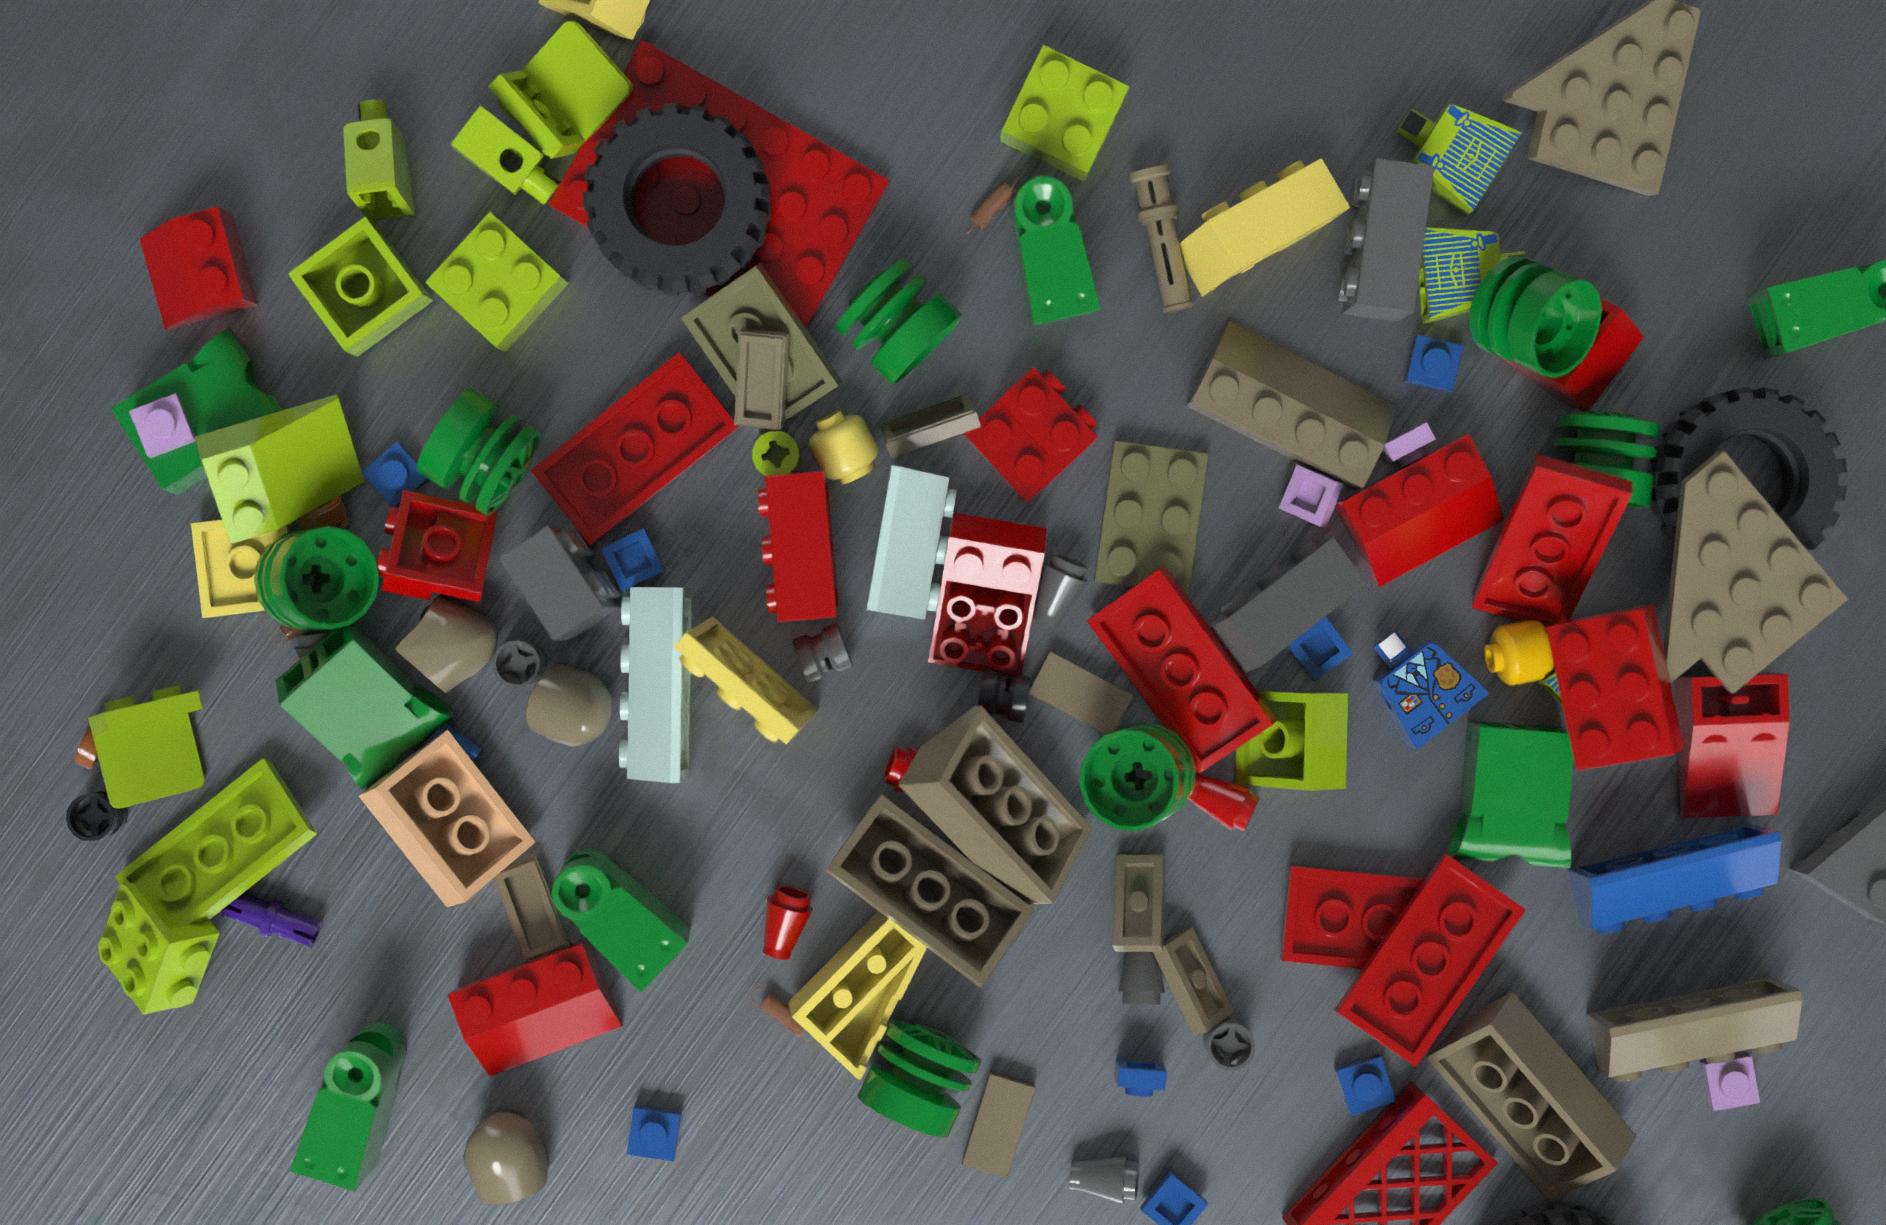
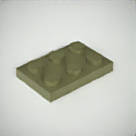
(758, 304)
(1150, 514)

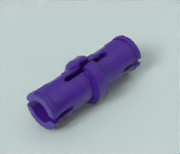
(273, 919)

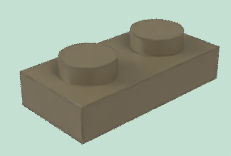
(1139, 903)
(1193, 981)

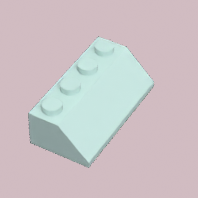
(658, 685)

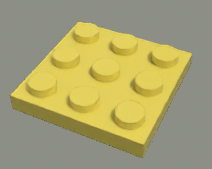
(745, 680)

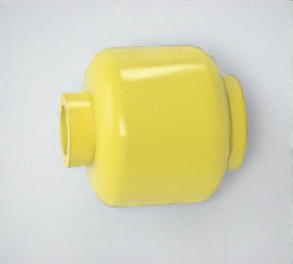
(843, 446)

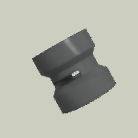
(822, 653)
(511, 666)
(1233, 1049)

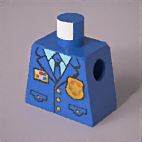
(1423, 688)

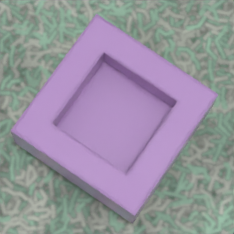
(163, 425)
(1408, 445)
(1311, 495)
(1730, 1083)

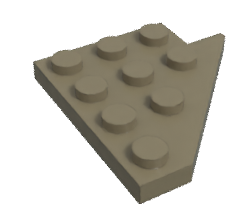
(1614, 98)
(1737, 579)

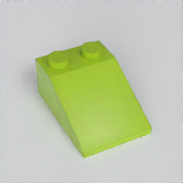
(279, 466)

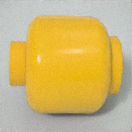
(1519, 653)

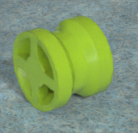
(779, 460)

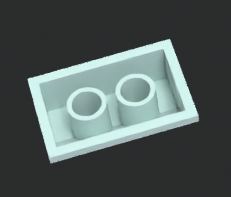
(911, 543)

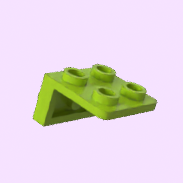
(563, 91)
(148, 747)
(151, 962)

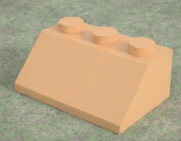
(447, 819)

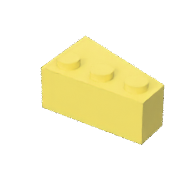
(1261, 223)
(857, 991)

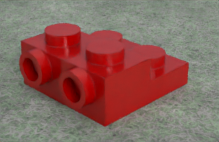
(1032, 433)
(436, 548)

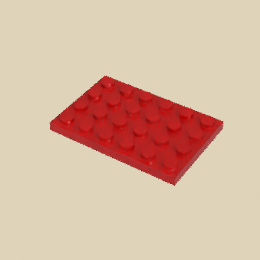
(815, 195)

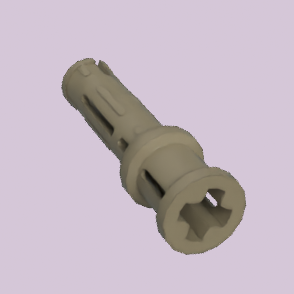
(1174, 296)

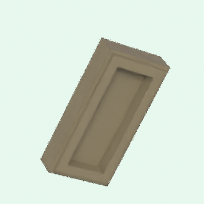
(761, 378)
(929, 425)
(1080, 694)
(531, 909)
(998, 1124)

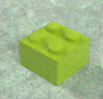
(1064, 113)
(496, 282)
(360, 287)

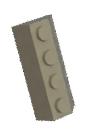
(1293, 406)
(997, 807)
(930, 890)
(1694, 1027)
(1532, 1097)

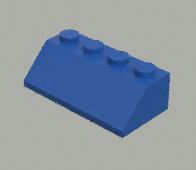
(1676, 876)

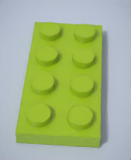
(221, 848)

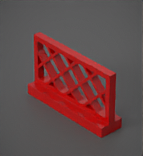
(1372, 1153)

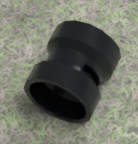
(1004, 695)
(86, 817)

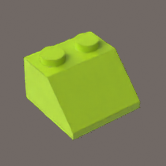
(1302, 747)

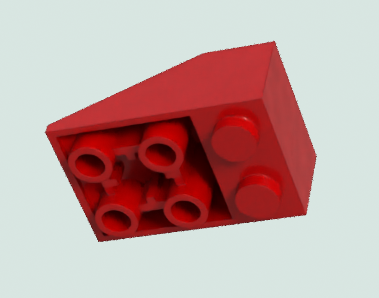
(987, 594)
(1732, 745)

